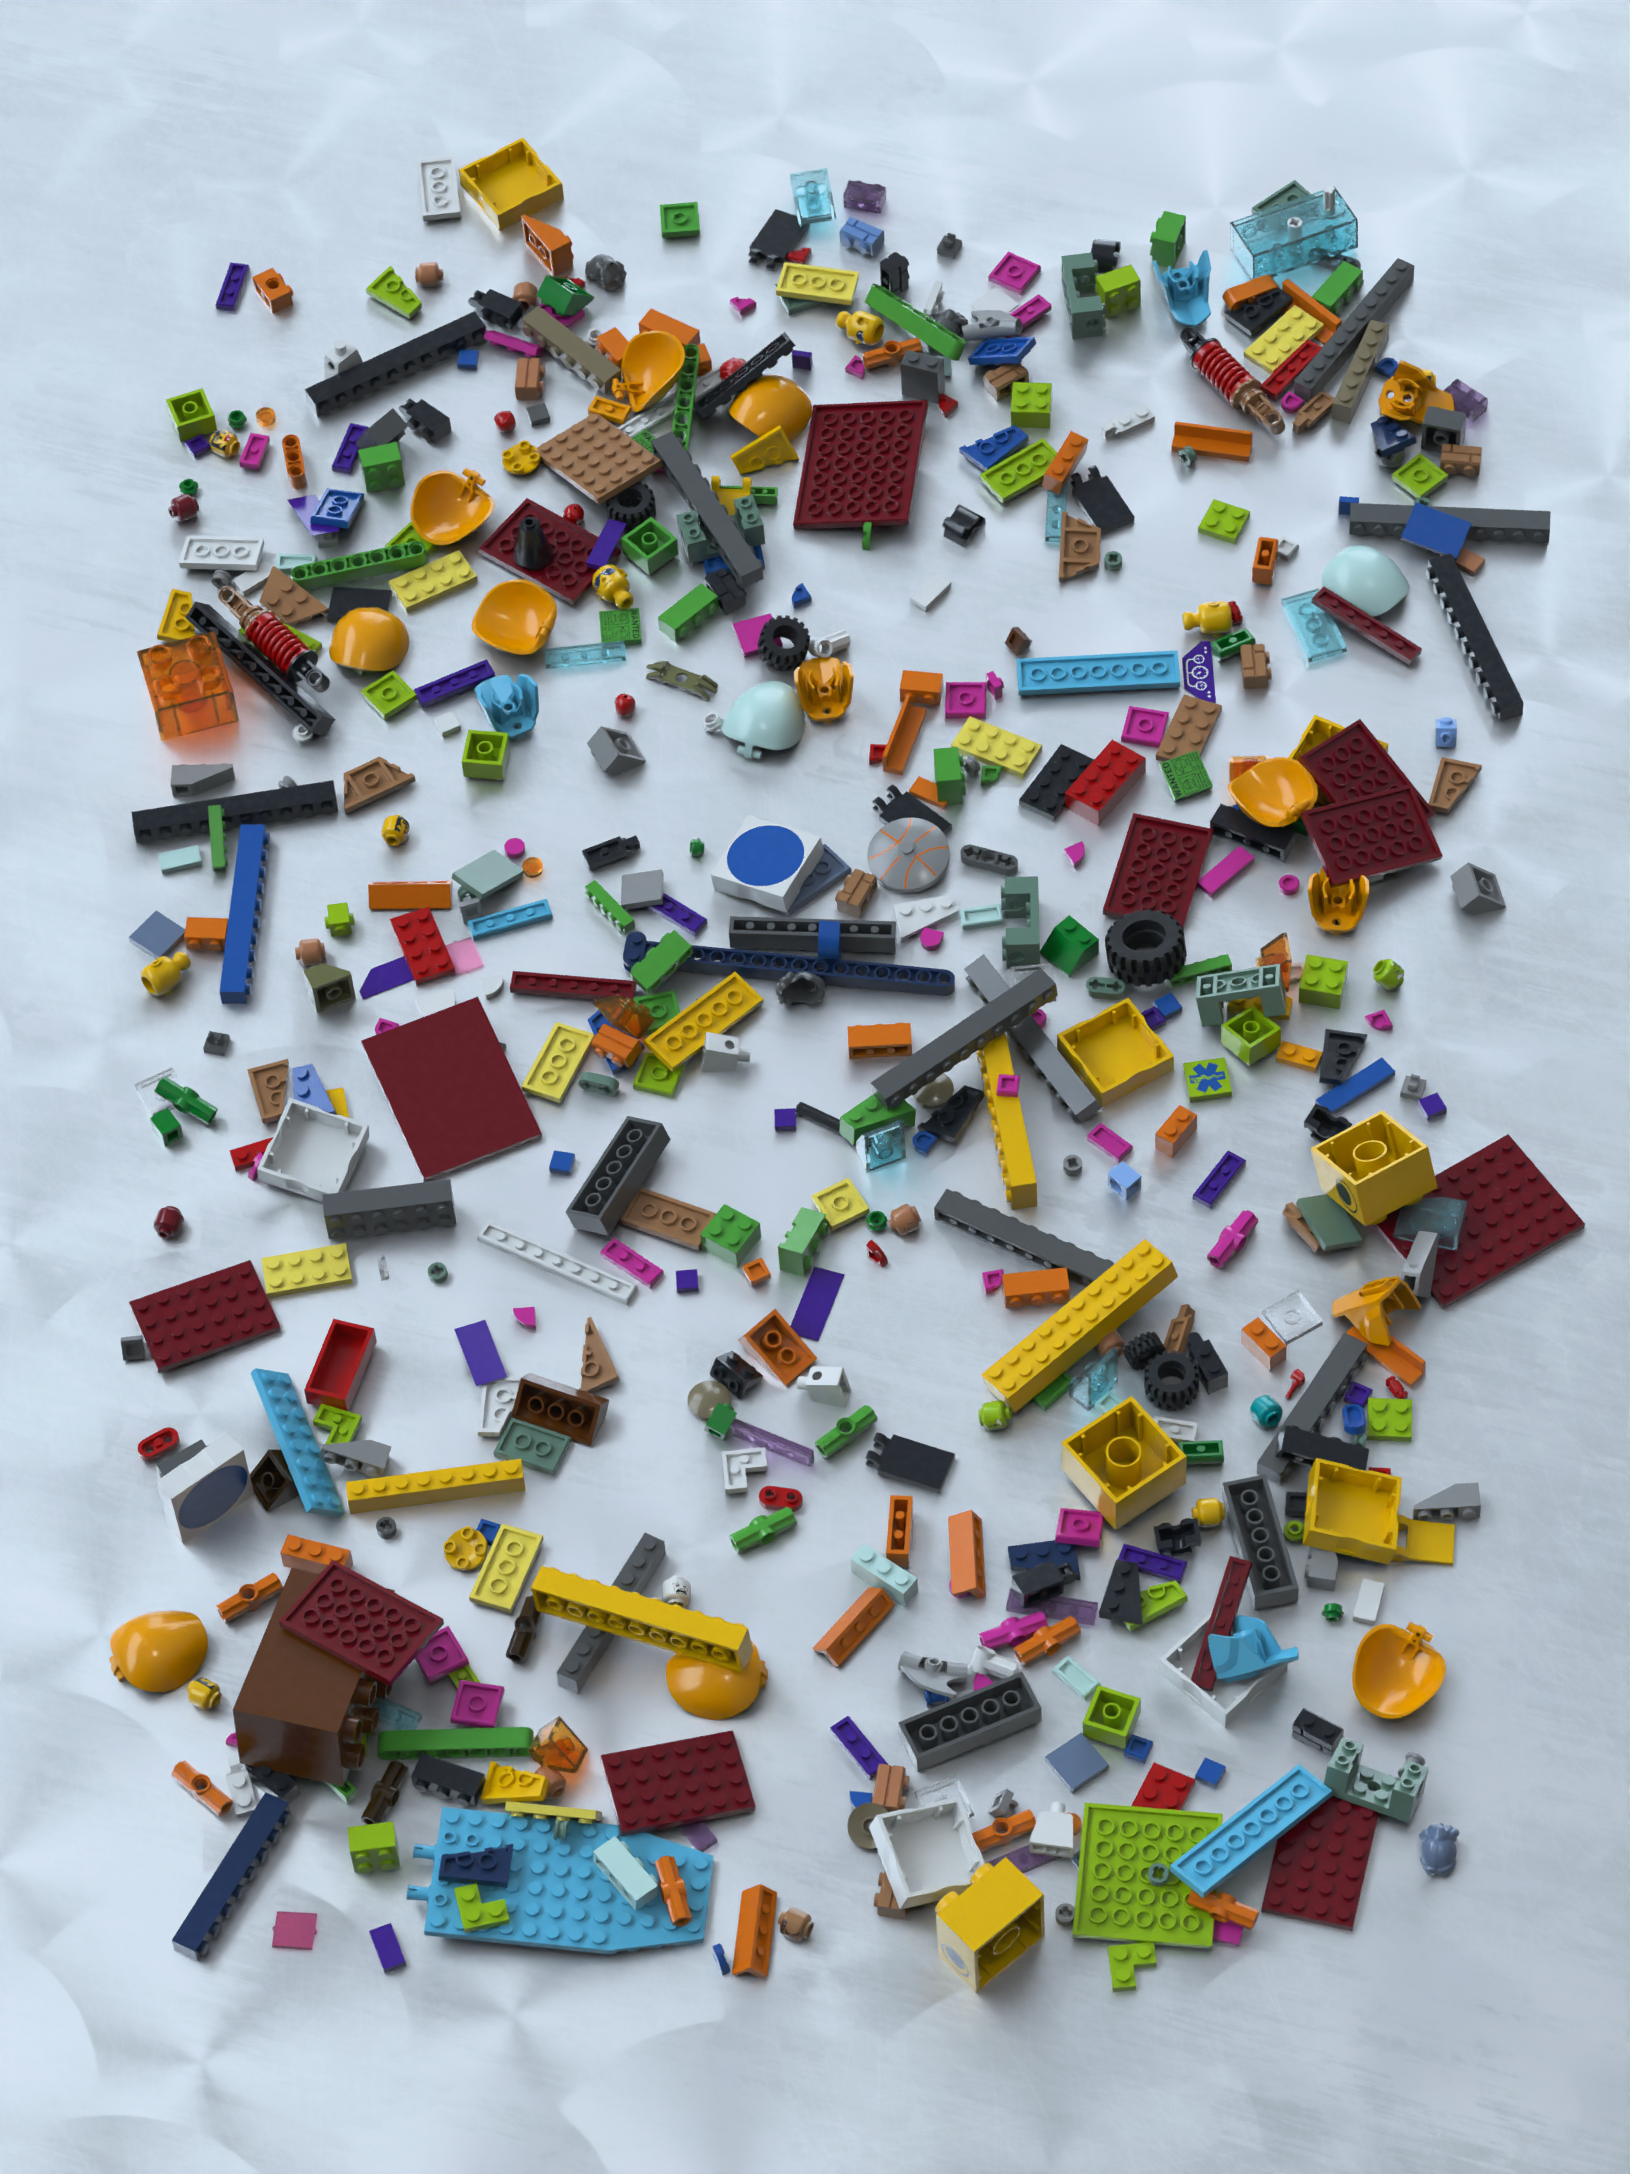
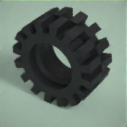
(1142, 1350)

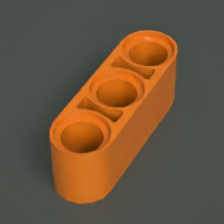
(1249, 291)
(294, 461)

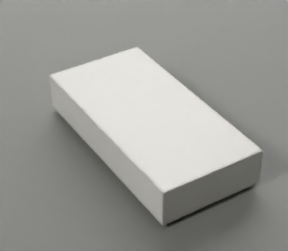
(252, 579)
(930, 592)
(1368, 1601)

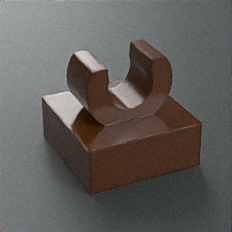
(1017, 641)

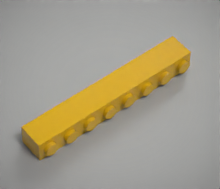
(435, 1486)

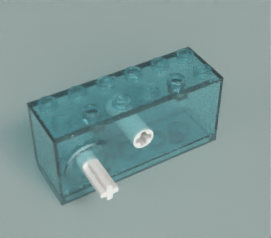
(1294, 234)

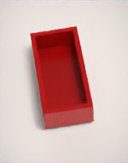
(1105, 782)
(340, 1365)

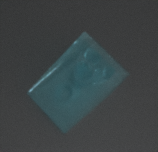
(812, 196)
(882, 1146)
(1433, 1215)
(1095, 1380)

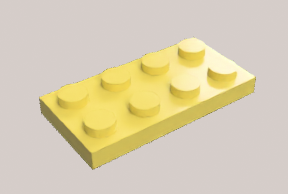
(817, 283)
(1283, 339)
(433, 581)
(997, 747)
(558, 1062)
(306, 1270)
(506, 1568)
(545, 1811)

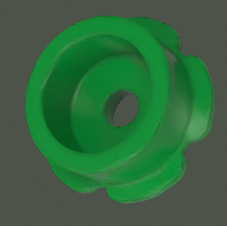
(237, 419)
(189, 487)
(696, 847)
(876, 1216)
(1332, 1612)

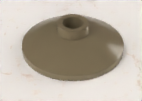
(859, 1822)

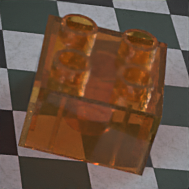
(188, 686)

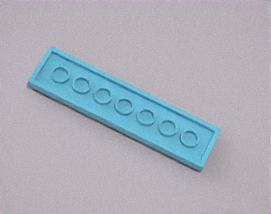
(1098, 672)
(297, 1443)
(1250, 1831)

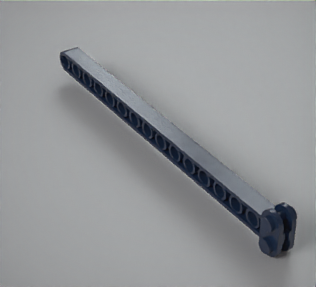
(637, 946)

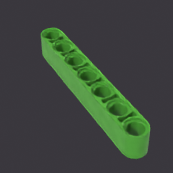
(915, 322)
(684, 397)
(370, 564)
(455, 1743)

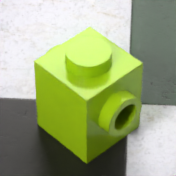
(339, 919)

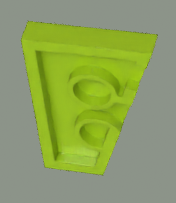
(393, 292)
(1159, 1600)

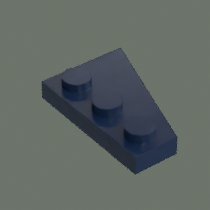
(1391, 436)
(1030, 1555)
(484, 1867)

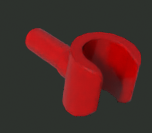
(1299, 1379)

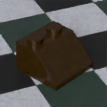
(273, 1481)

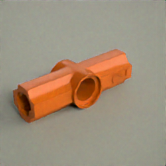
(890, 353)
(239, 1604)
(1047, 1640)
(210, 1796)
(1014, 1825)
(673, 1891)
(1224, 1908)

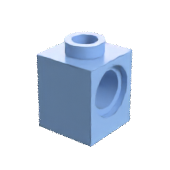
(1124, 1180)

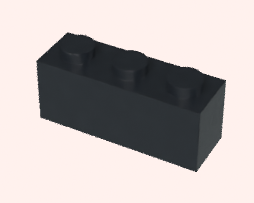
(448, 1780)

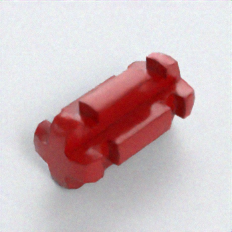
(1235, 612)
(1396, 1388)

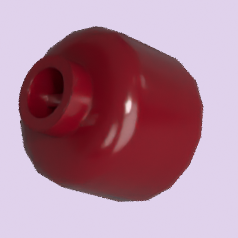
(183, 508)
(168, 1222)

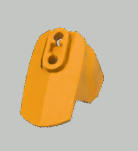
(1411, 384)
(824, 686)
(1339, 903)
(1370, 1304)

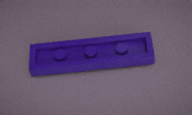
(454, 683)

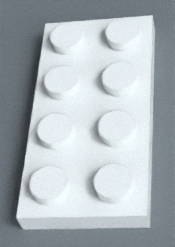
(438, 188)
(221, 553)

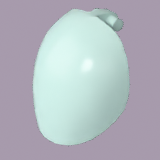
(1365, 579)
(766, 718)

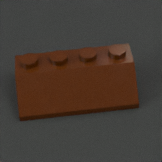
(560, 1408)

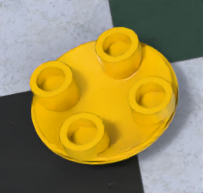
(521, 458)
(465, 1549)

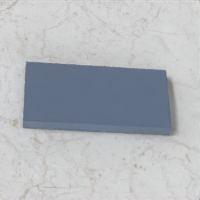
(826, 874)

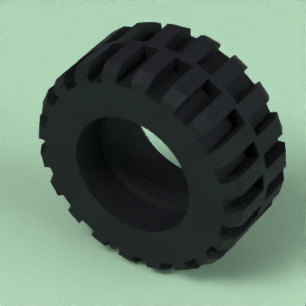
(1140, 930)

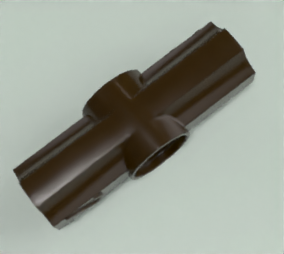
(521, 1640)
(385, 1793)

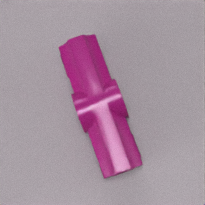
(1232, 1239)
(1013, 1631)

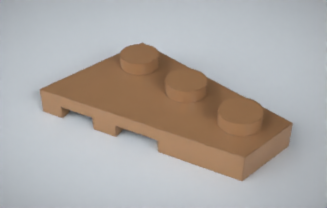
(1451, 783)
(269, 1088)

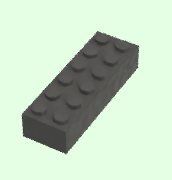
(618, 1175)
(389, 1209)
(1260, 1541)
(970, 1721)

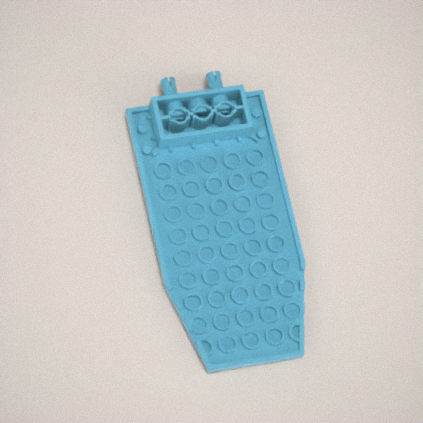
(557, 1890)

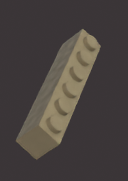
(570, 349)
(1360, 371)

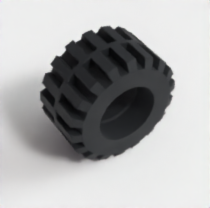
(635, 495)
(788, 629)
(1171, 1395)

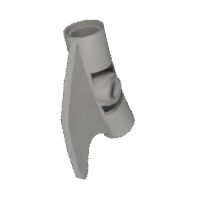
(991, 325)
(933, 1673)

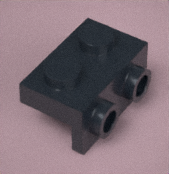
(735, 1373)

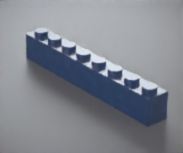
(231, 1877)

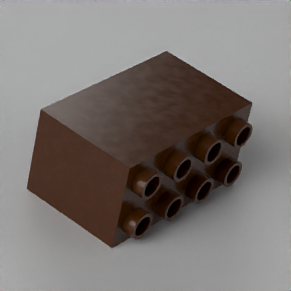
(303, 1705)

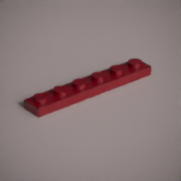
(1366, 625)
(570, 986)
(1222, 1618)

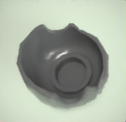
(1390, 461)

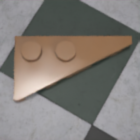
(597, 1366)

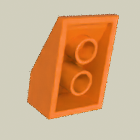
(548, 245)
(777, 1348)

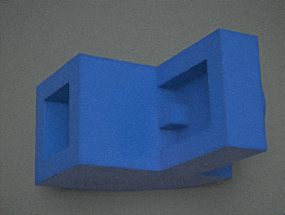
(829, 940)

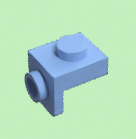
(1446, 732)

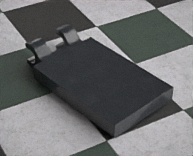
(777, 239)
(1101, 501)
(907, 807)
(911, 1462)

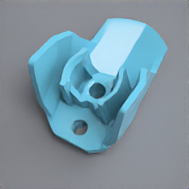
(1187, 290)
(509, 703)
(1248, 1651)

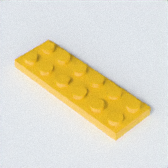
(711, 1013)

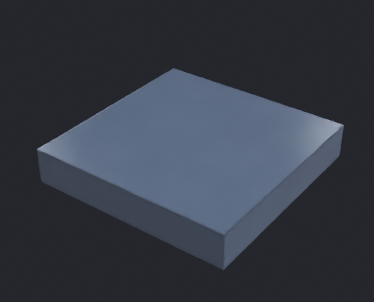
(157, 935)
(1076, 1762)

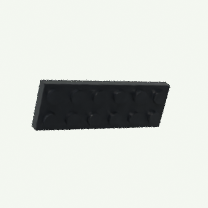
(742, 376)

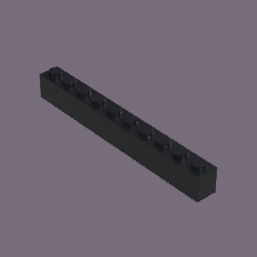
(395, 364)
(1475, 637)
(261, 669)
(239, 809)

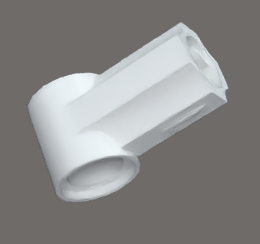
(830, 644)
(987, 1661)

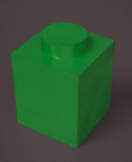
(166, 1127)
(720, 1420)

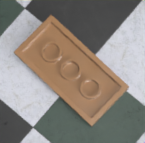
(1189, 728)
(667, 1218)

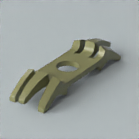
(693, 683)

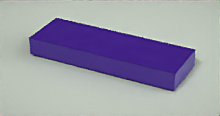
(232, 286)
(348, 451)
(606, 544)
(680, 915)
(1219, 1179)
(1154, 1563)
(857, 1746)

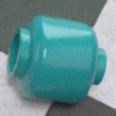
(1266, 1411)

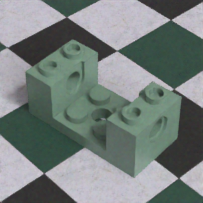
(1084, 313)
(697, 543)
(1021, 900)
(1233, 985)
(1352, 1783)

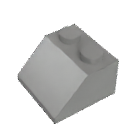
(615, 751)
(1477, 890)

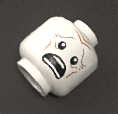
(676, 1591)

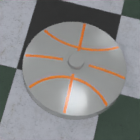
(908, 855)

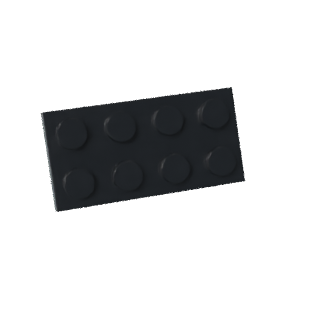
(1048, 789)

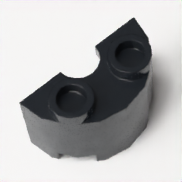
(1105, 253)
(961, 525)
(1323, 1124)
(1179, 1538)

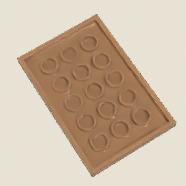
(598, 458)

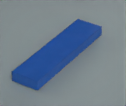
(1356, 1086)

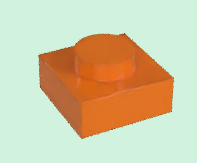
(756, 1272)

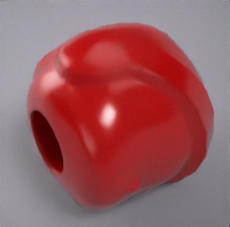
(505, 421)
(574, 513)
(624, 704)

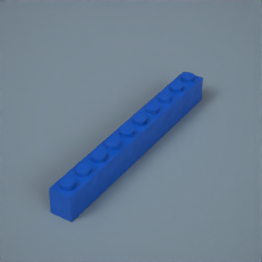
(243, 914)

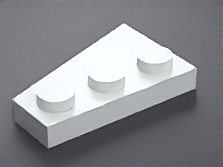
(916, 915)
(497, 1405)

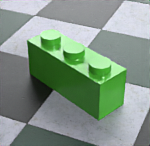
(1339, 287)
(688, 612)
(661, 962)

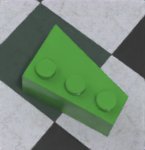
(873, 1115)
(802, 1241)

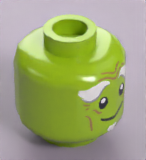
(1388, 974)
(994, 1415)

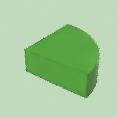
(867, 529)
(990, 774)

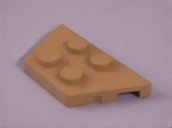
(1078, 547)
(289, 600)
(372, 782)

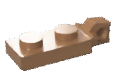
(1312, 411)
(1300, 1225)
(1179, 1330)

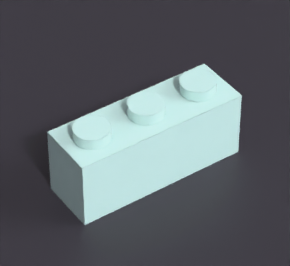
(884, 1574)
(626, 1873)

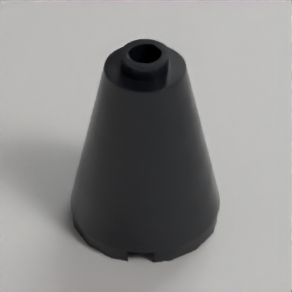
(532, 545)

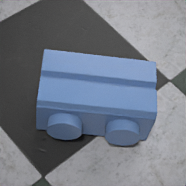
(861, 236)

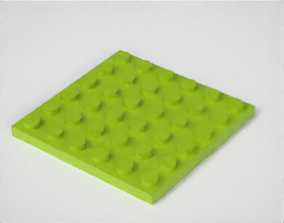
(1113, 1880)

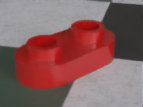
(157, 1443)
(780, 1498)

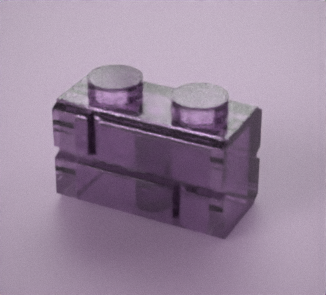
(864, 196)
(1467, 400)

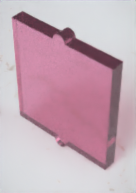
(464, 956)
(294, 1930)

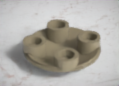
(935, 1092)
(705, 1396)

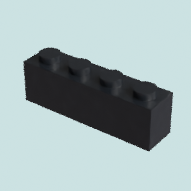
(1241, 830)
(1306, 1446)

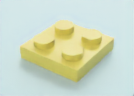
(840, 1204)

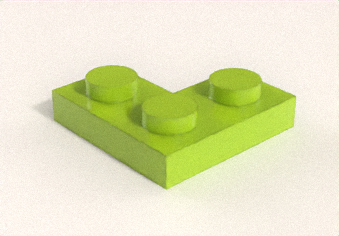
(340, 1423)
(477, 1915)
(1125, 1959)

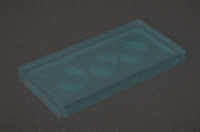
(1313, 627)

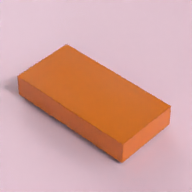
(926, 791)

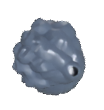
(1438, 1849)

